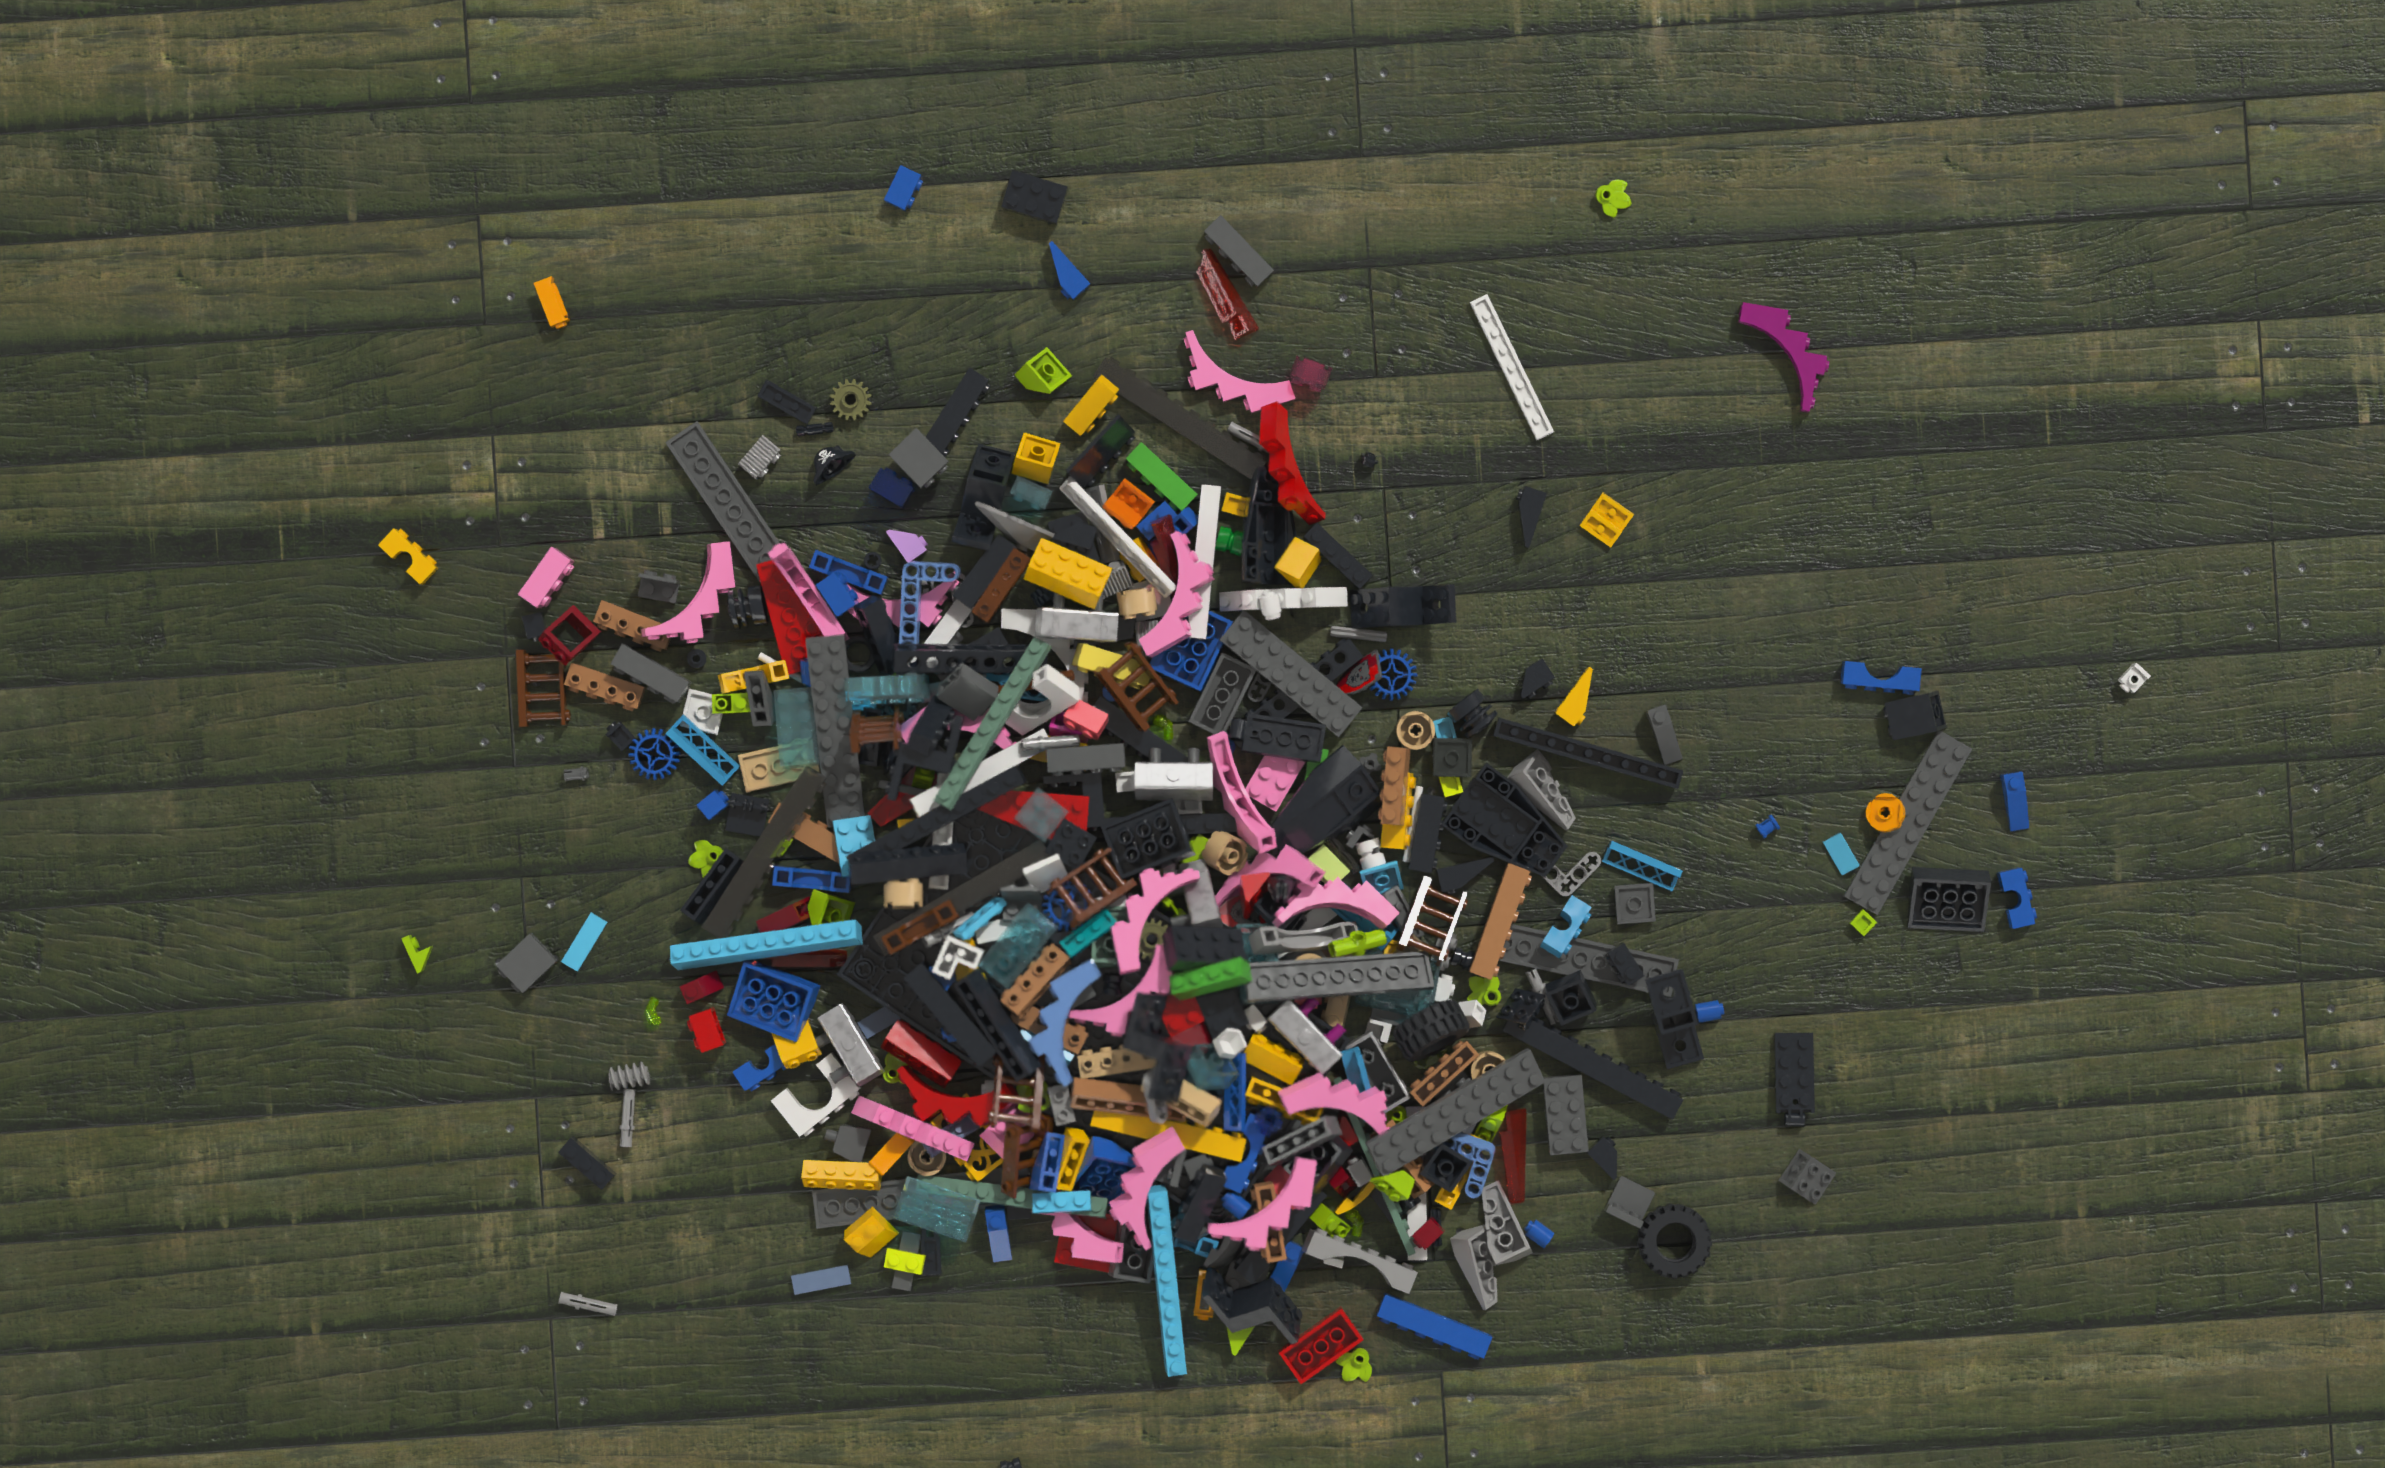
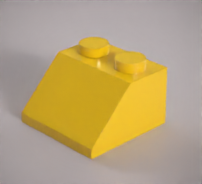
(1035, 458)
(869, 1233)

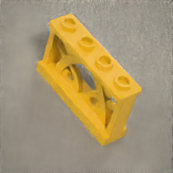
(975, 1154)

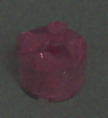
(1310, 373)

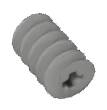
(628, 1076)

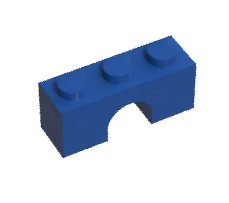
(2022, 913)
(750, 1076)

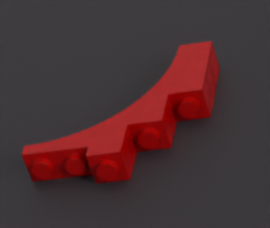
(1283, 466)
(954, 1107)

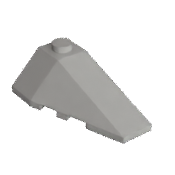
(1016, 530)
(1538, 785)
(1503, 1230)
(1476, 1263)

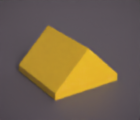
(1298, 562)

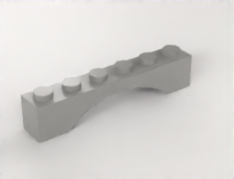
(1275, 940)
(1325, 1247)

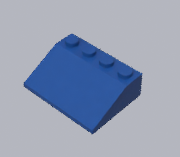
(1194, 659)
(773, 999)
(1103, 1169)

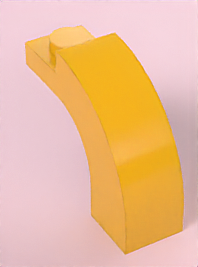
(735, 680)

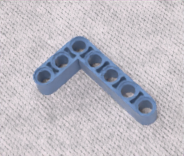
(915, 599)
(1474, 1154)

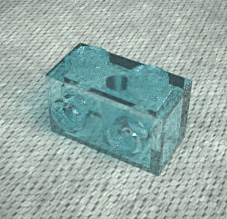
(1030, 492)

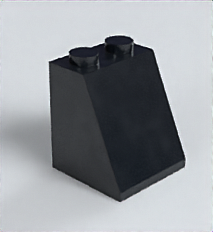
(1915, 715)

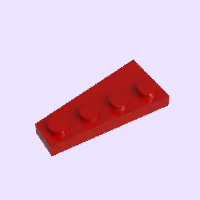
(888, 809)

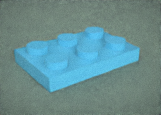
(850, 836)

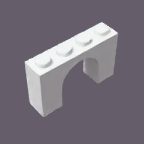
(1060, 694)
(804, 1119)

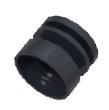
(747, 607)
(1472, 713)

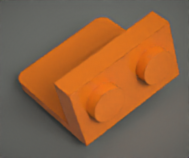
(1128, 504)

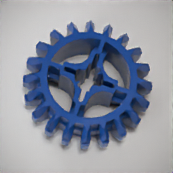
(1408, 675)
(651, 763)
(1062, 921)

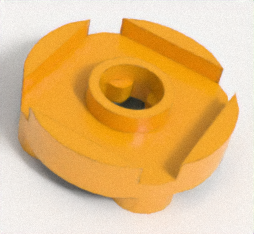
(1878, 805)

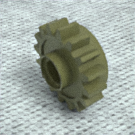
(841, 395)
(1151, 928)

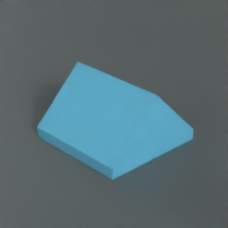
(1383, 876)

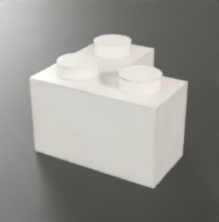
(954, 952)

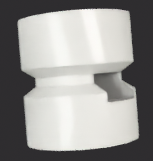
(1370, 853)

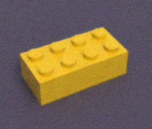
(1067, 573)

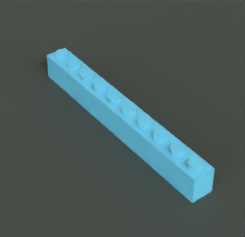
(766, 944)
(1166, 1281)

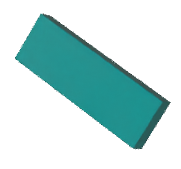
(1088, 933)

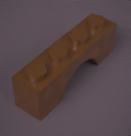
(920, 926)

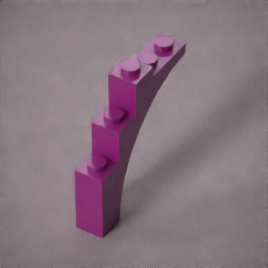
(1807, 365)

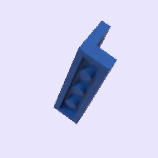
(1235, 1097)

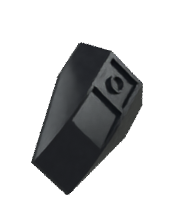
(1265, 530)
(1327, 804)
(1504, 823)

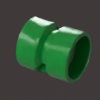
(1229, 541)

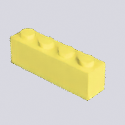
(1091, 657)

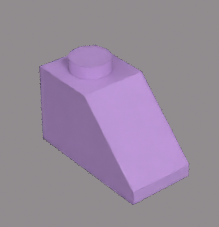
(908, 544)

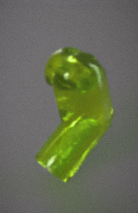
(1165, 724)
(651, 1015)
(1356, 1220)

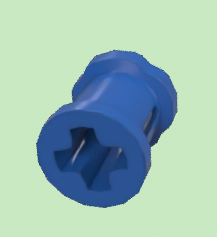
(1767, 826)

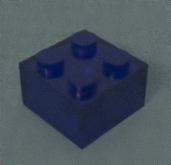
(891, 487)

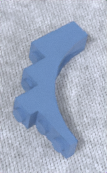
(1051, 1041)

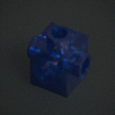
(1271, 1114)

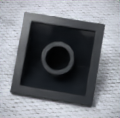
(1444, 1166)

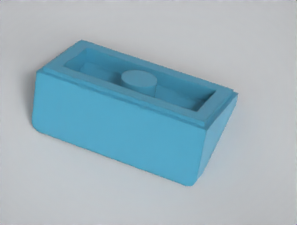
(1841, 853)

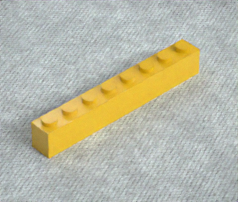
(1193, 1137)

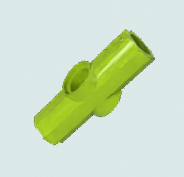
(1357, 943)

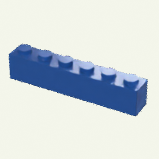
(1433, 1325)

